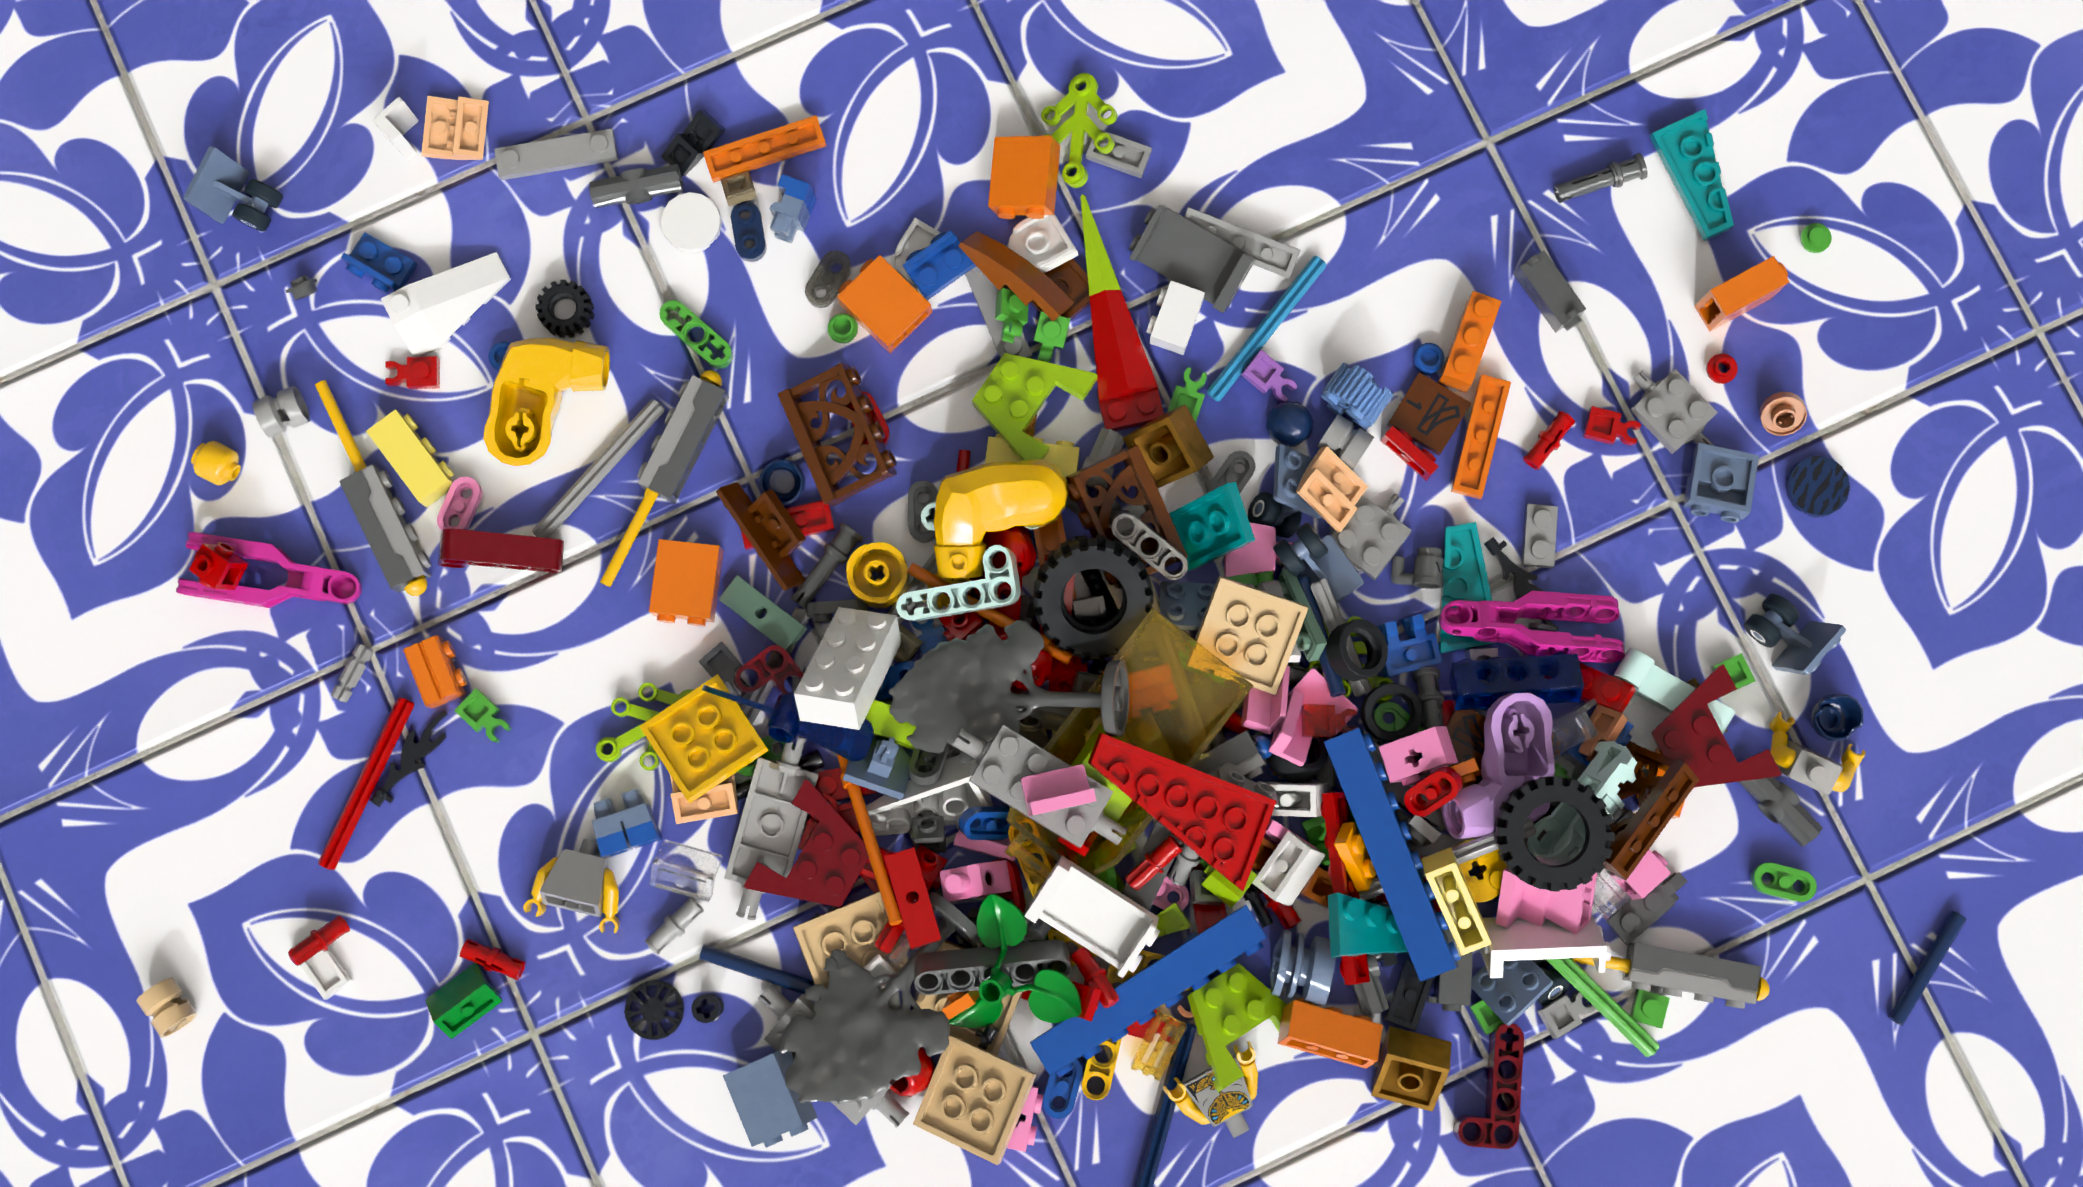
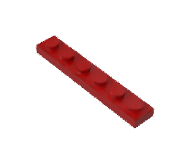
(1335, 812)

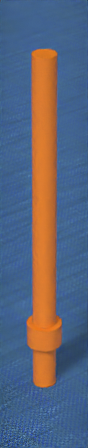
(990, 614)
(871, 846)

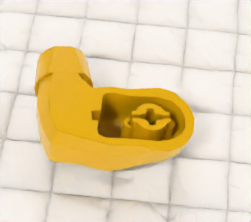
(530, 393)
(991, 500)

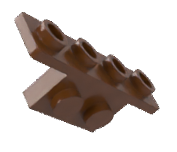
(768, 530)

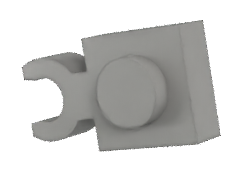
(1563, 1015)

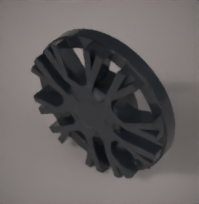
(654, 1010)

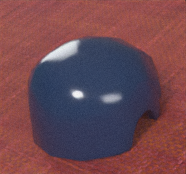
(1289, 424)
(784, 479)
(1836, 716)

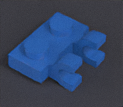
(1410, 654)

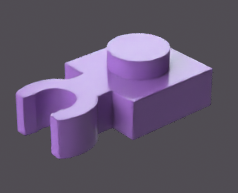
(1264, 374)

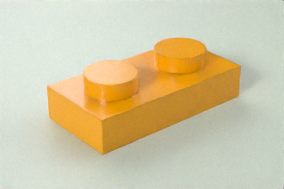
(1355, 856)

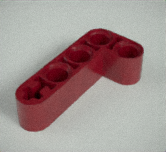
(499, 550)
(765, 673)
(1496, 1085)

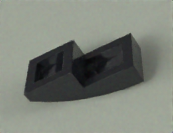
(688, 147)

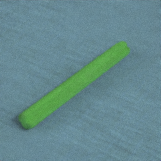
(1606, 1005)

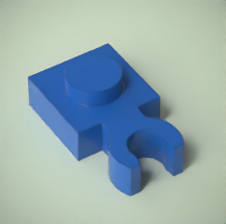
(929, 635)

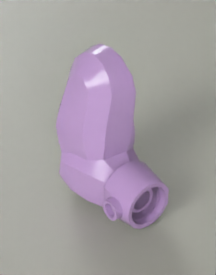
(1515, 752)

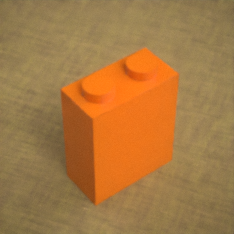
(1024, 176)
(1742, 293)
(884, 303)
(686, 582)

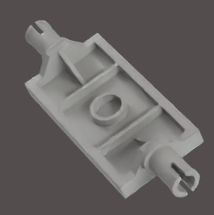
(1013, 757)
(769, 822)
(854, 1110)

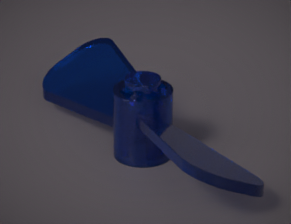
(785, 724)

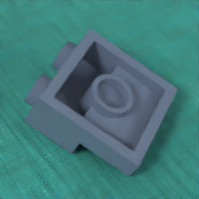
(1721, 482)

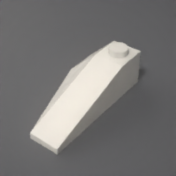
(438, 305)
(945, 797)

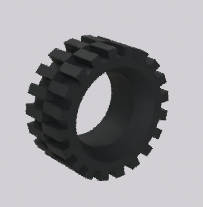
(1511, 840)

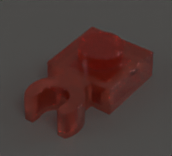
(1322, 721)

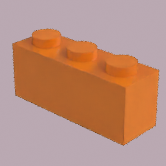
(1469, 341)
(1330, 1033)

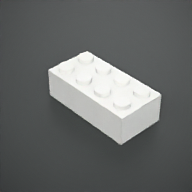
(848, 668)

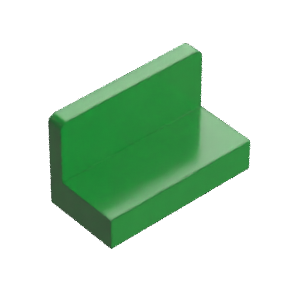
(462, 1001)

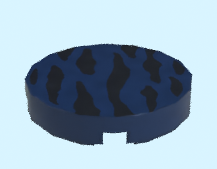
(1818, 486)

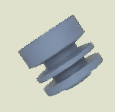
(1303, 967)

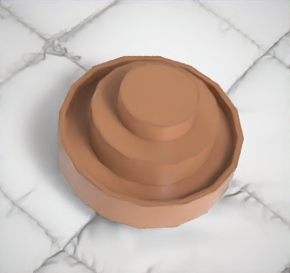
(1783, 413)

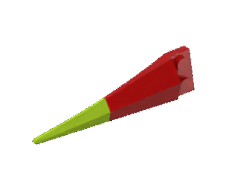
(1125, 379)

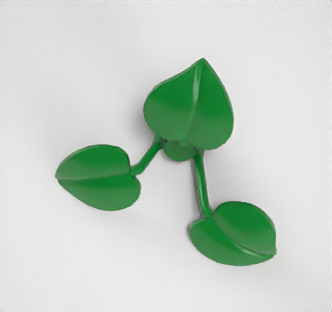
(1053, 993)

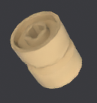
(166, 1006)

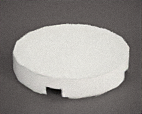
(691, 222)

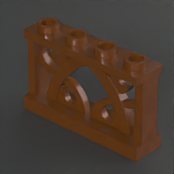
(800, 417)
(1134, 474)
(1666, 794)

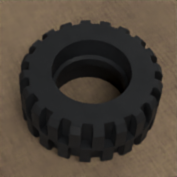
(1080, 556)

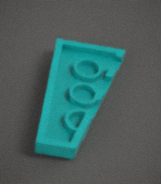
(1692, 165)
(1463, 579)
(1361, 928)

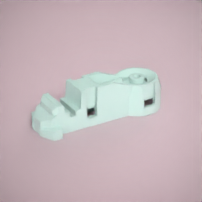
(1565, 826)

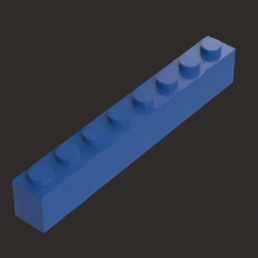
(1391, 854)
(1151, 988)

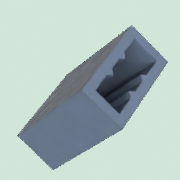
(765, 1101)

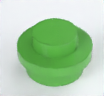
(1815, 238)
(842, 328)

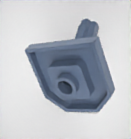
(882, 770)

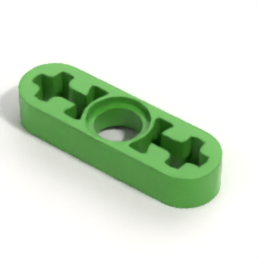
(707, 355)

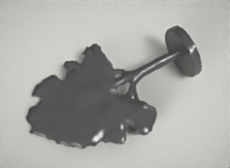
(970, 686)
(855, 1037)

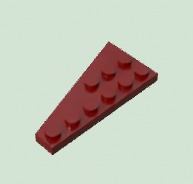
(1204, 812)

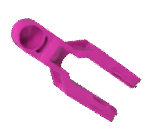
(302, 582)
(1496, 623)

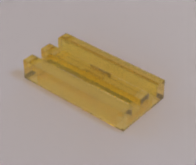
(1147, 1068)

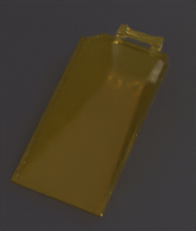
(1175, 711)

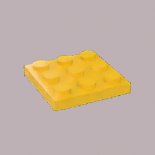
(703, 739)

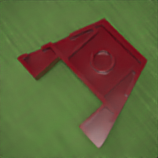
(1696, 739)
(827, 862)

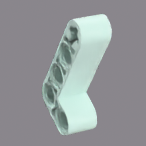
(958, 592)
(1662, 687)

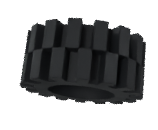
(564, 291)

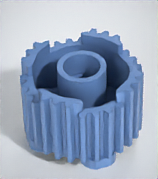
(1356, 395)

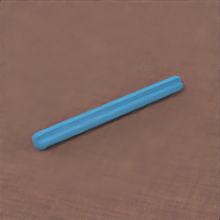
(1266, 328)

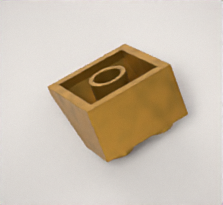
(1171, 446)
(1412, 1068)

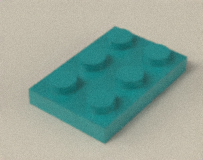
(1212, 525)

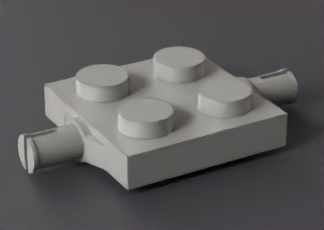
(1673, 410)
(1372, 536)

